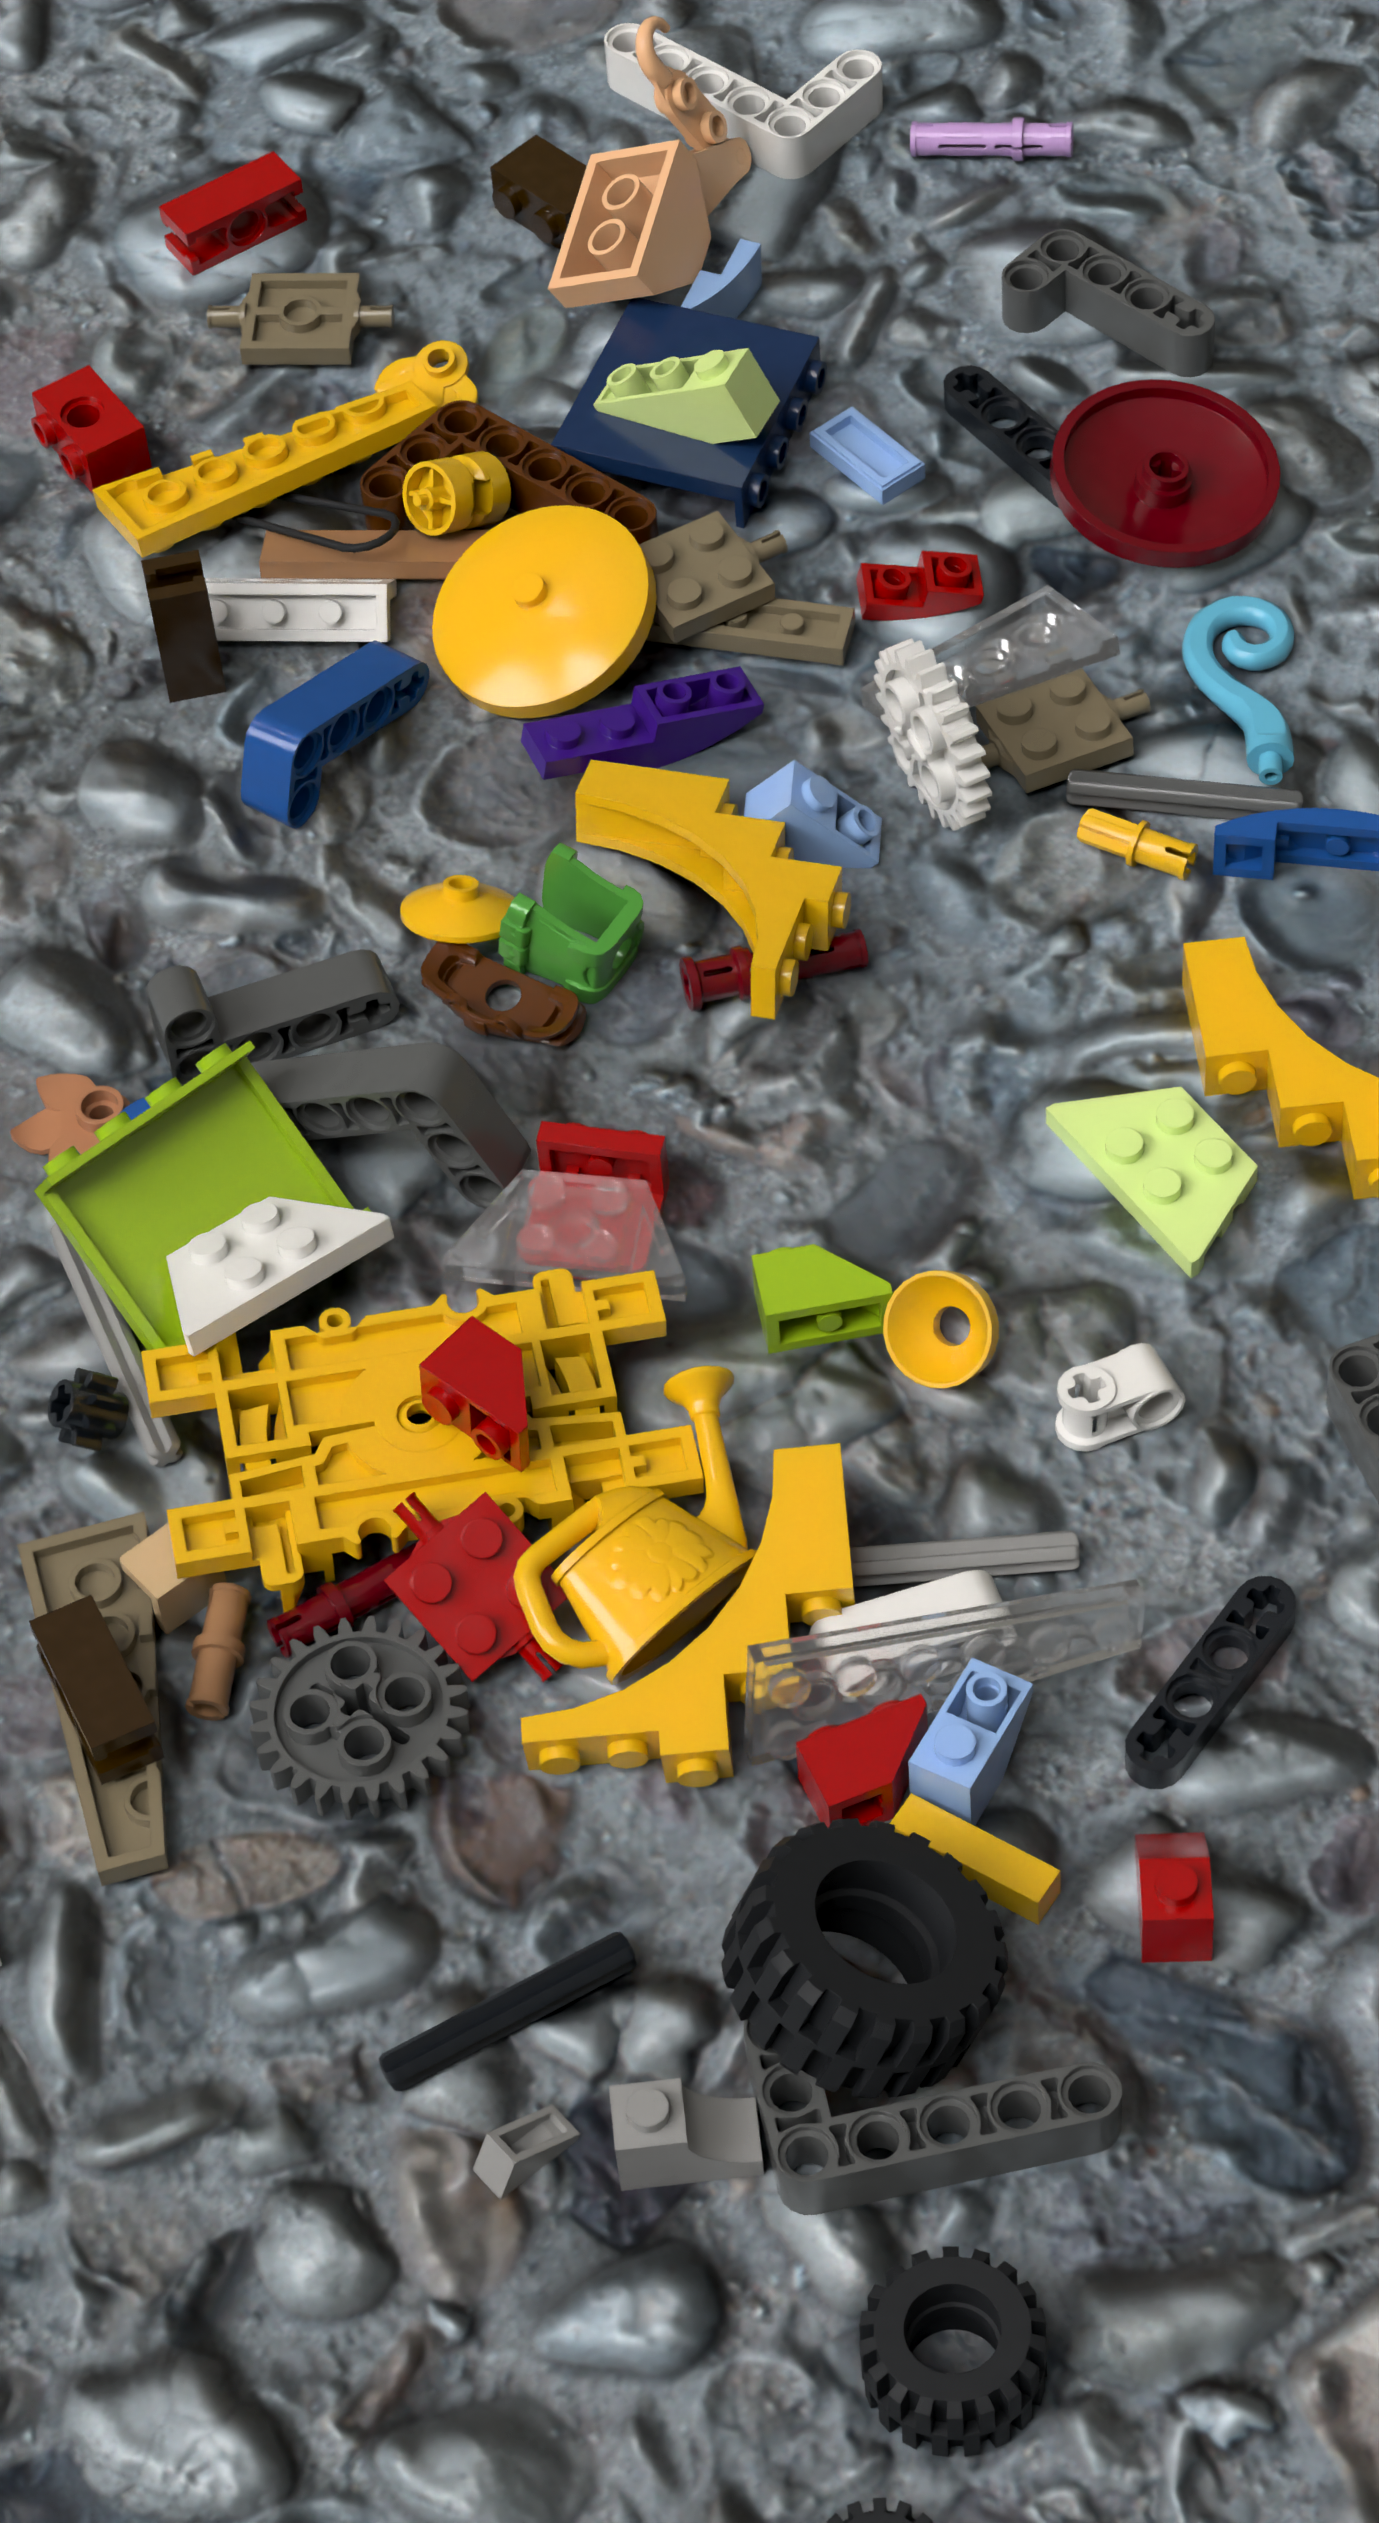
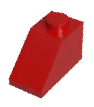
(1174, 1897)

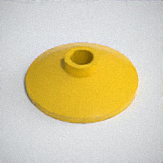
(456, 910)

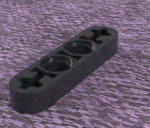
(1007, 443)
(1203, 1677)

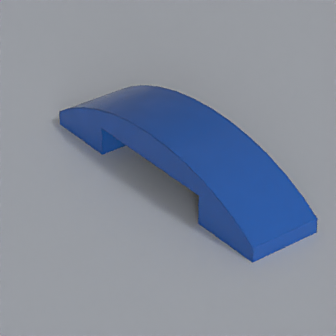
(1296, 836)

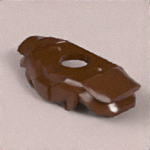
(465, 980)

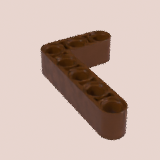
(536, 470)

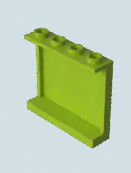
(177, 1175)

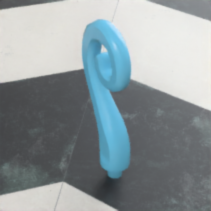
(1264, 726)

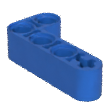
(320, 722)

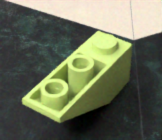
(698, 397)

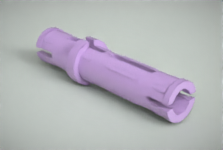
(992, 139)

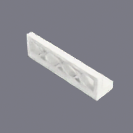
(301, 609)

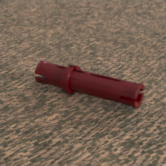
(332, 1602)

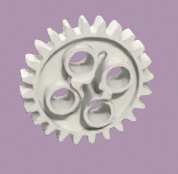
(932, 734)

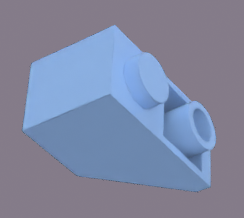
(818, 818)
(970, 1741)

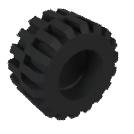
(953, 2296)

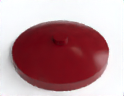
(1164, 473)

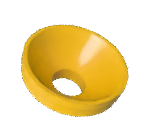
(915, 1335)

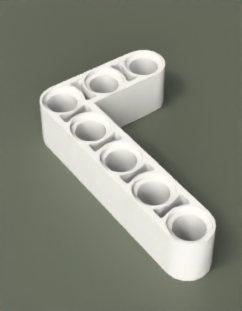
(782, 134)

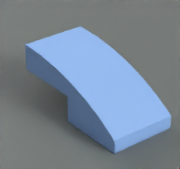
(734, 288)

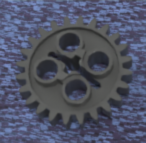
(360, 1717)

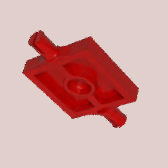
(465, 1586)

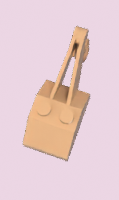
(647, 207)

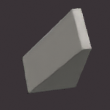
(522, 2149)

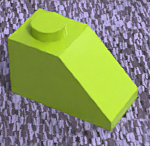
(815, 1298)

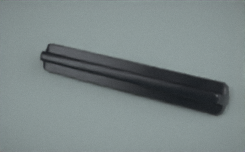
(507, 2011)

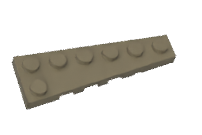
(128, 1813)

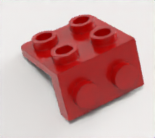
(605, 1153)

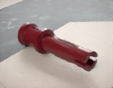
(731, 973)

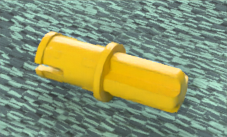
(1137, 843)

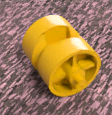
(456, 493)

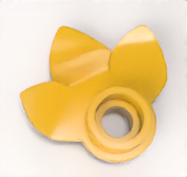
(439, 384)

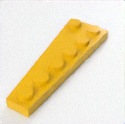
(164, 509)

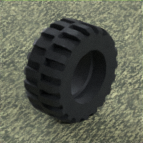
(824, 2010)

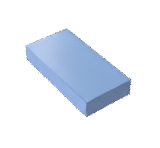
(867, 455)

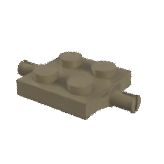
(301, 318)
(708, 574)
(1057, 728)

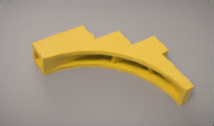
(736, 859)
(1253, 1046)
(683, 1706)

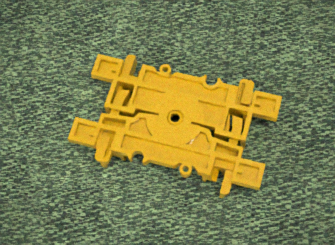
(354, 1401)

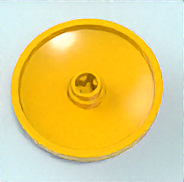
(544, 611)

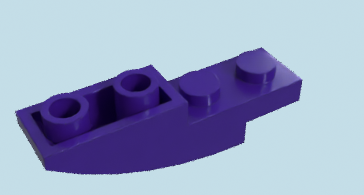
(658, 728)

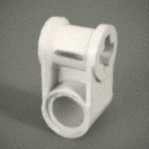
(1123, 1394)

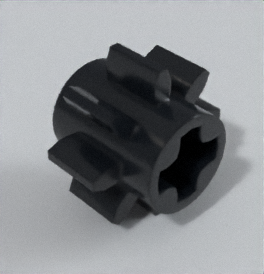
(88, 1409)

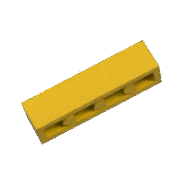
(1002, 1870)

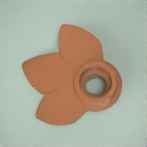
(71, 1115)

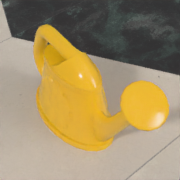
(648, 1562)

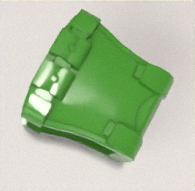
(546, 936)

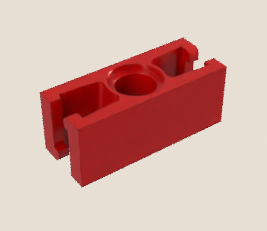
(233, 213)

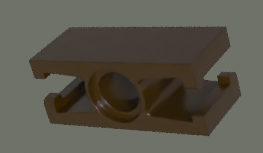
(184, 625)
(96, 1689)

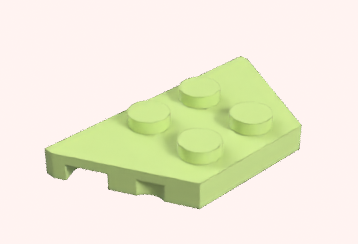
(1162, 1165)

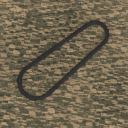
(360, 547)

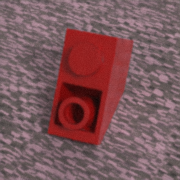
(479, 1389)
(862, 1763)

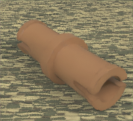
(218, 1651)

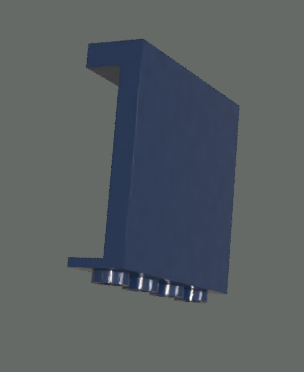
(724, 470)

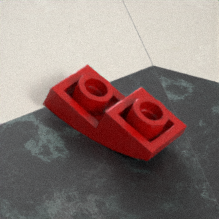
(934, 588)

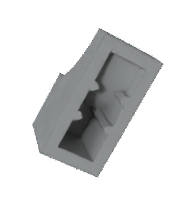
(682, 2136)

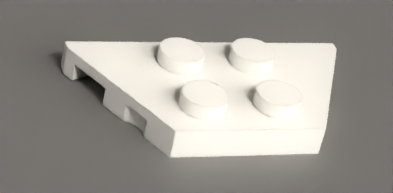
(263, 1261)

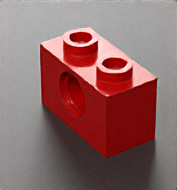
(89, 429)

